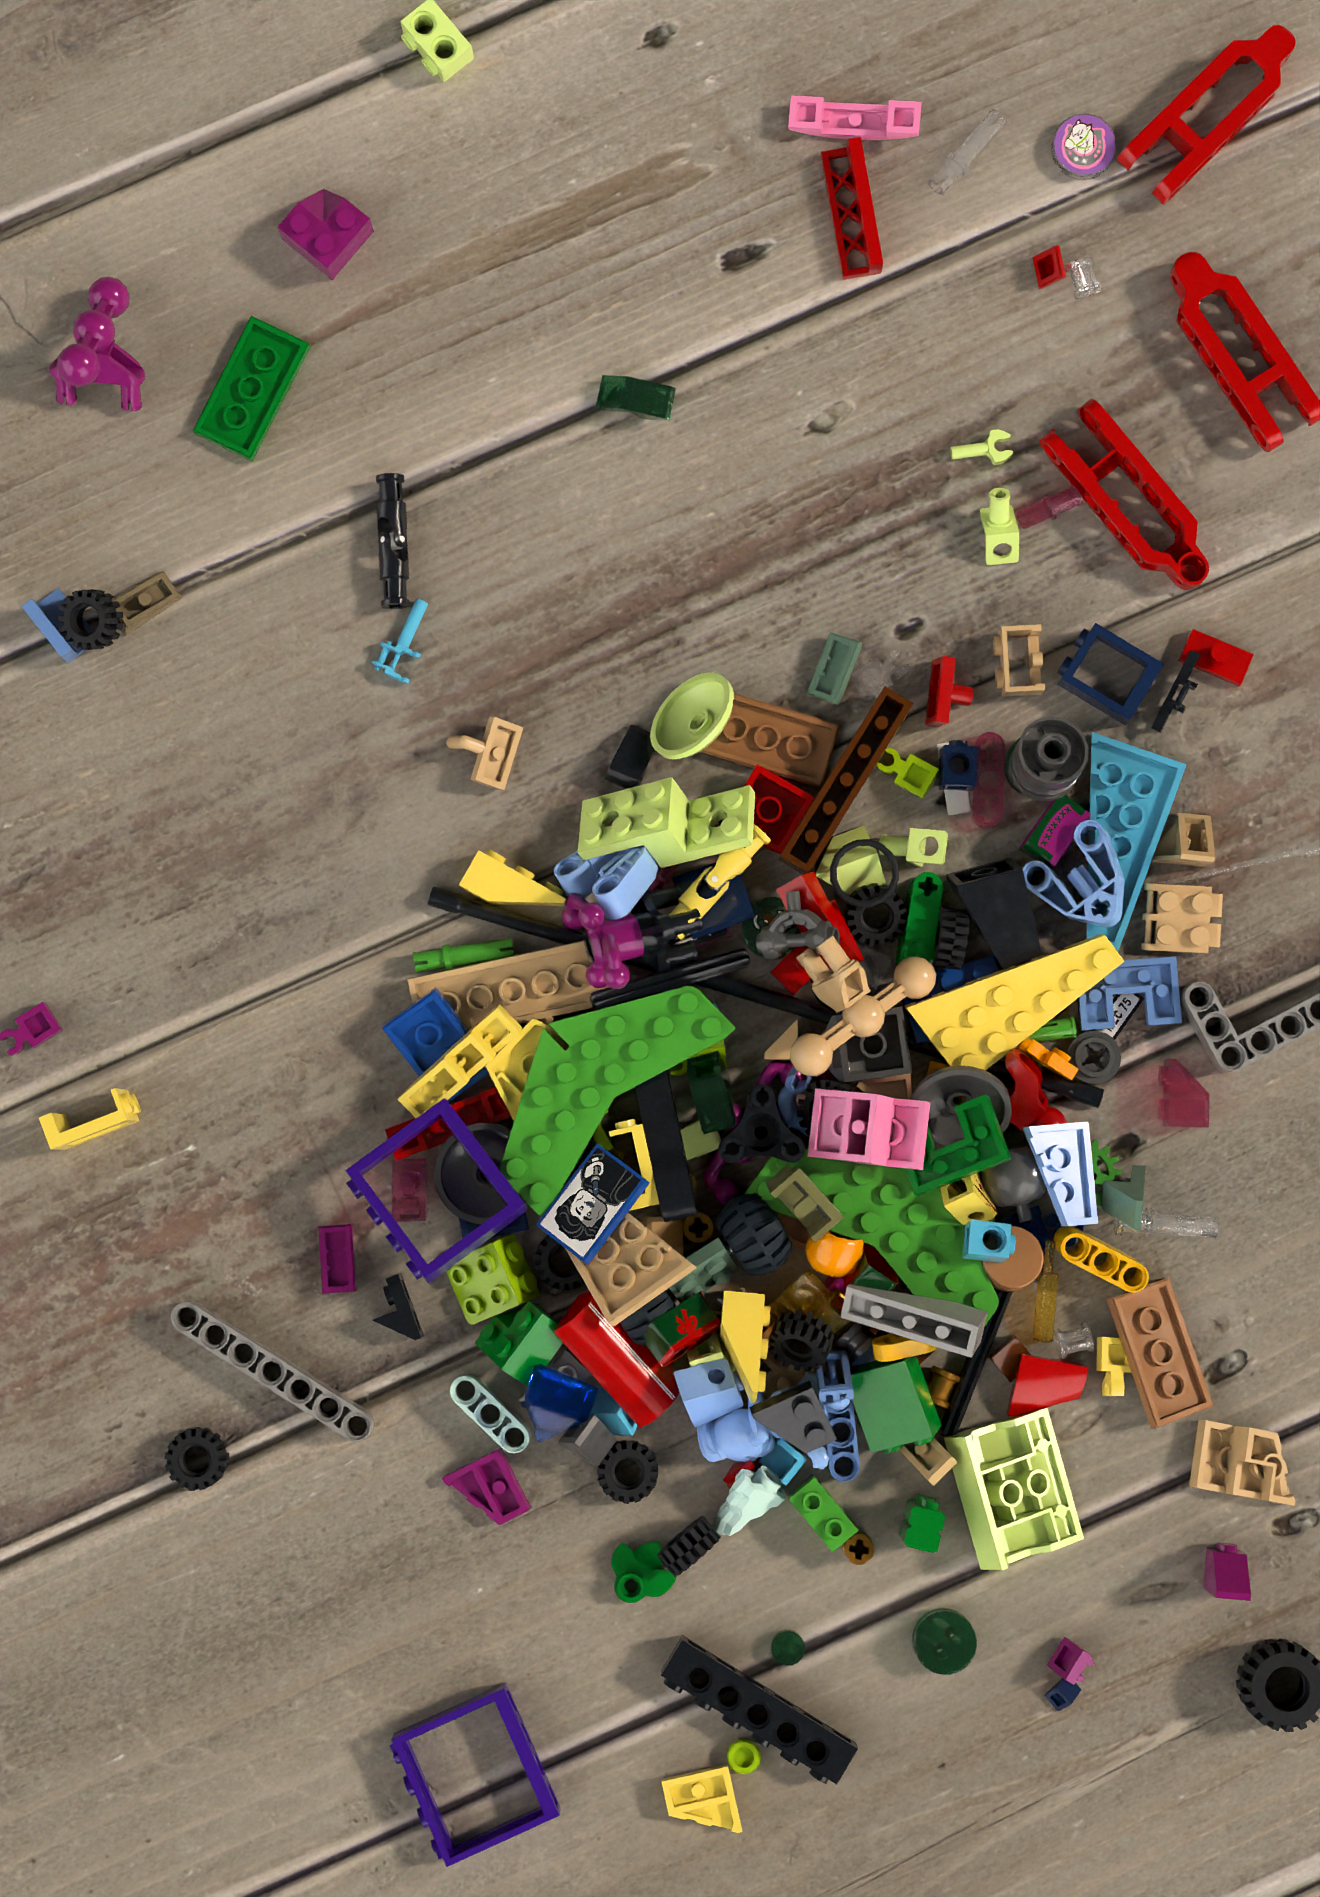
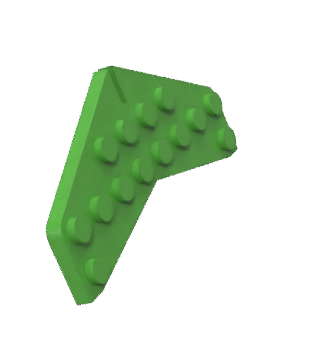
(575, 1087)
(908, 1230)

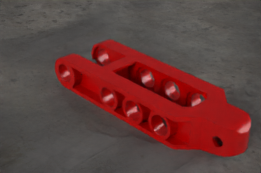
(1268, 52)
(1194, 281)
(1183, 559)

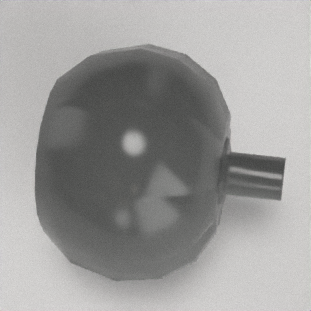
(1015, 1182)

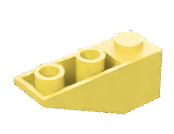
(501, 885)
(742, 1334)

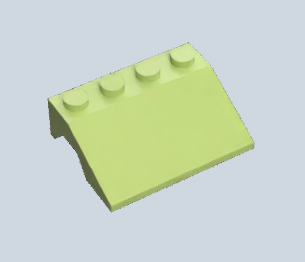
(1014, 1489)

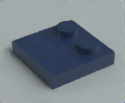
(730, 908)

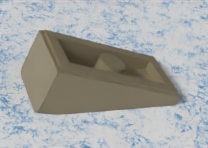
(146, 602)

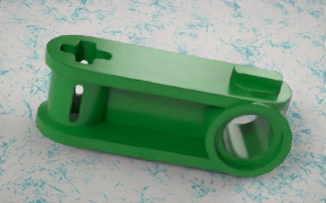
(922, 919)

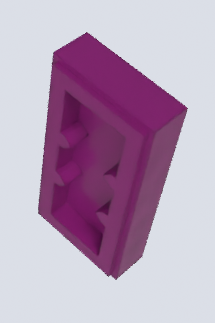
(337, 1258)

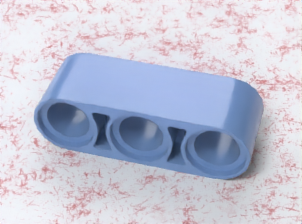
(846, 1447)

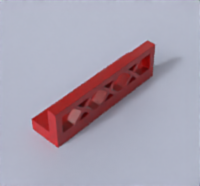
(864, 205)

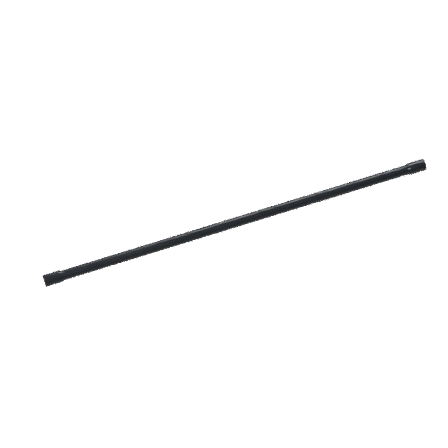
(457, 903)

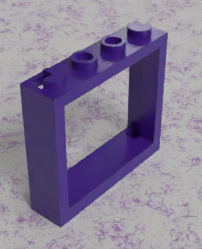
(397, 1238)
(429, 1812)

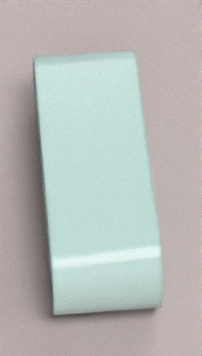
(497, 1429)

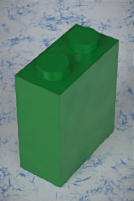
(893, 1404)

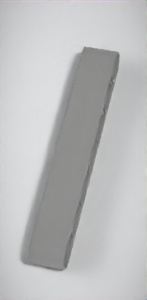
(256, 1369)

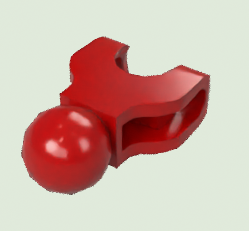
(1026, 1095)

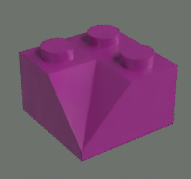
(326, 231)

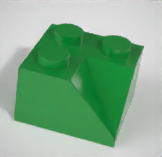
(520, 1340)

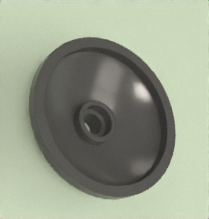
(968, 1081)
(461, 1181)

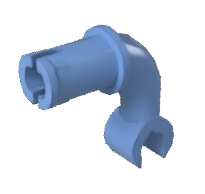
(787, 1100)

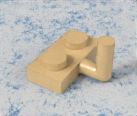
(494, 751)

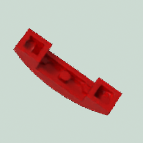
(481, 1108)

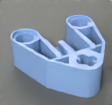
(1105, 864)
(614, 878)

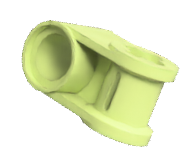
(696, 1142)

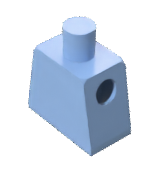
(709, 1390)

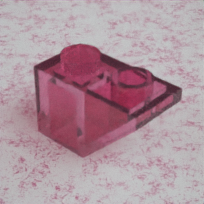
(1184, 1098)

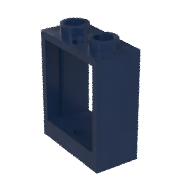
(1121, 713)

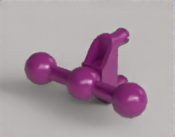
(96, 354)

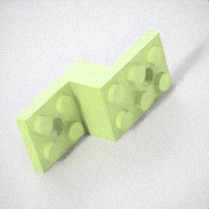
(667, 822)

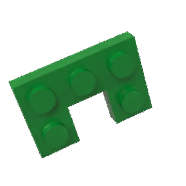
(979, 1150)

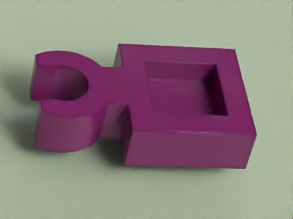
(35, 1027)

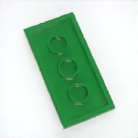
(251, 388)

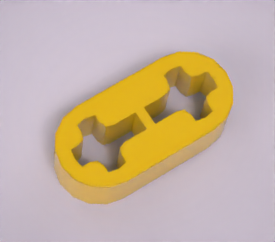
(895, 1347)

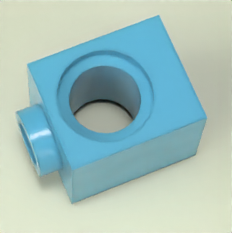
(973, 1244)

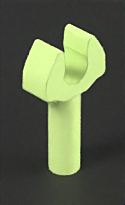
(985, 448)

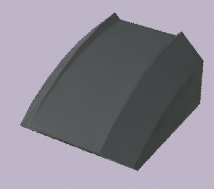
(873, 1056)

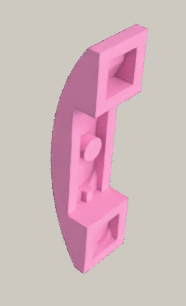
(853, 120)

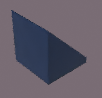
(1062, 1694)

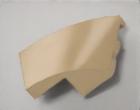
(1240, 1462)

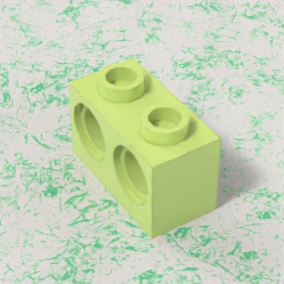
(441, 37)

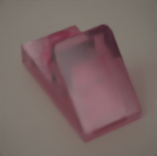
(409, 1190)

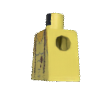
(968, 1200)

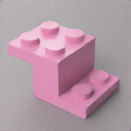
(868, 1129)

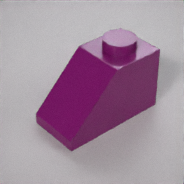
(1227, 1572)

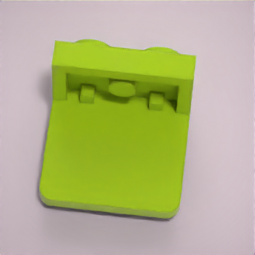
(492, 1280)

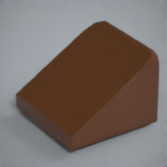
(1007, 1357)

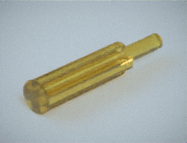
(1046, 1297)

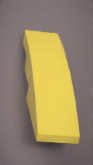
(461, 1062)

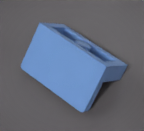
(45, 617)

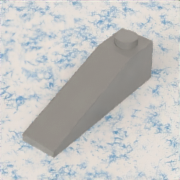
(915, 1317)

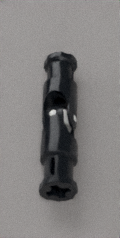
(390, 518)

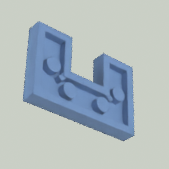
(1150, 976)

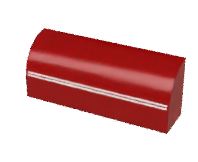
(616, 1362)

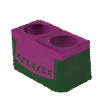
(1054, 831)

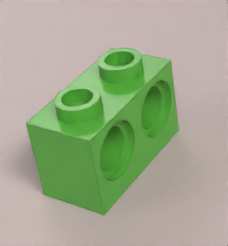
(822, 1512)

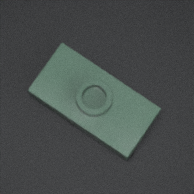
(834, 668)

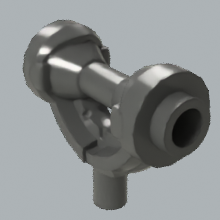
(774, 940)

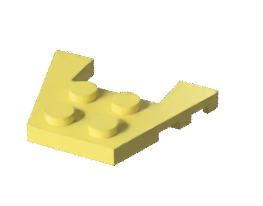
(513, 1063)

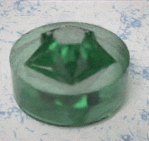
(787, 1647)

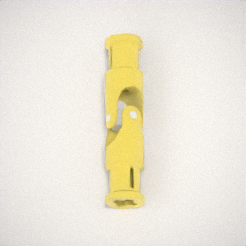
(727, 867)

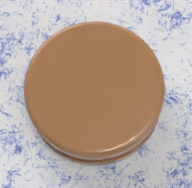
(1020, 1267)

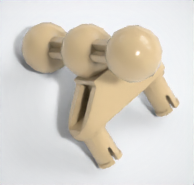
(845, 990)

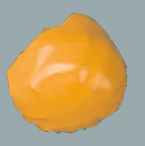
(834, 1255)

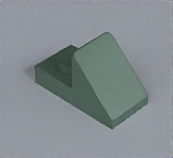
(1126, 1198)

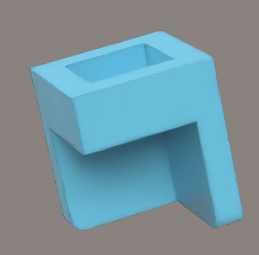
(612, 1414)
(784, 1460)

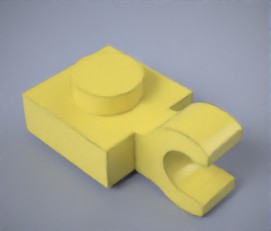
(1113, 1361)

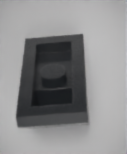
(405, 1318)

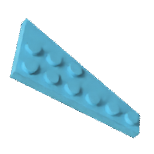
(1132, 802)

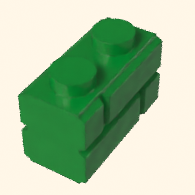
(922, 1524)

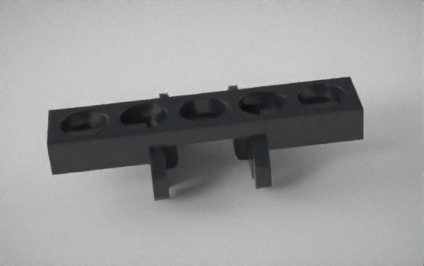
(1182, 679)

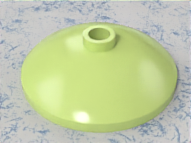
(692, 716)

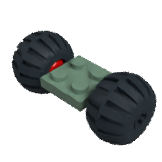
(754, 1238)

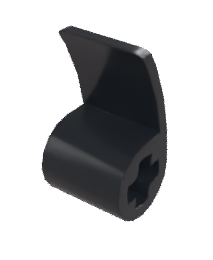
(631, 758)

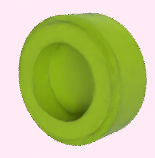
(743, 1755)

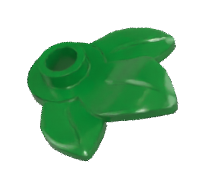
(643, 1568)

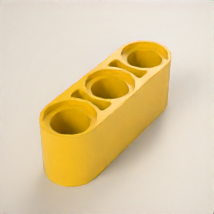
(1114, 1266)

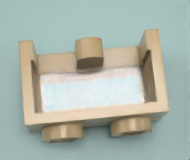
(1019, 660)

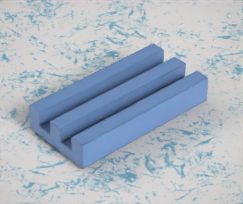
(835, 1389)

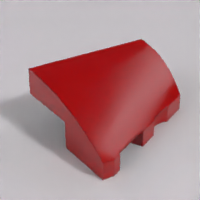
(1045, 1383)

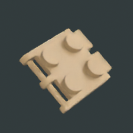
(1182, 918)

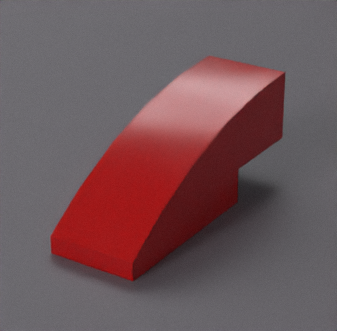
(814, 899)

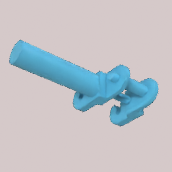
(403, 642)

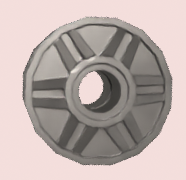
(1048, 758)

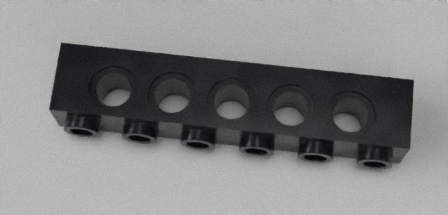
(824, 1767)

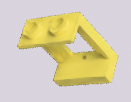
(62, 1136)
(650, 1196)

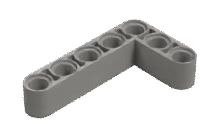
(1241, 1042)

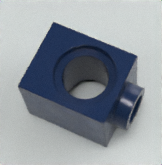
(955, 780)

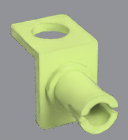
(1000, 527)
(914, 846)

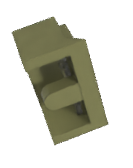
(804, 1201)

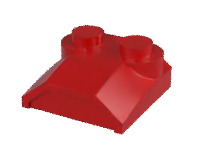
(777, 807)

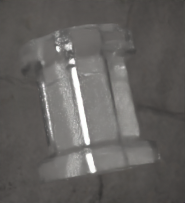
(1083, 277)
(1074, 1340)

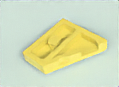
(703, 1797)

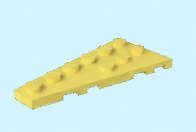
(1001, 1010)

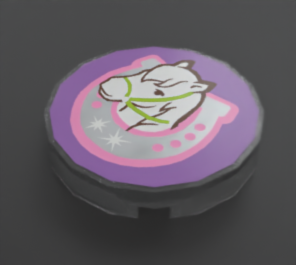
(1084, 146)

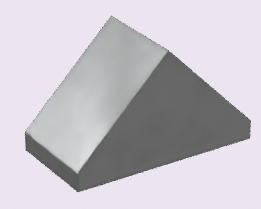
(589, 1440)

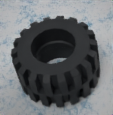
(1256, 1672)

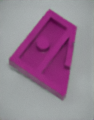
(491, 1486)

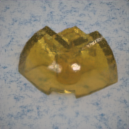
(811, 1295)

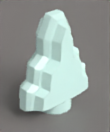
(748, 1499)

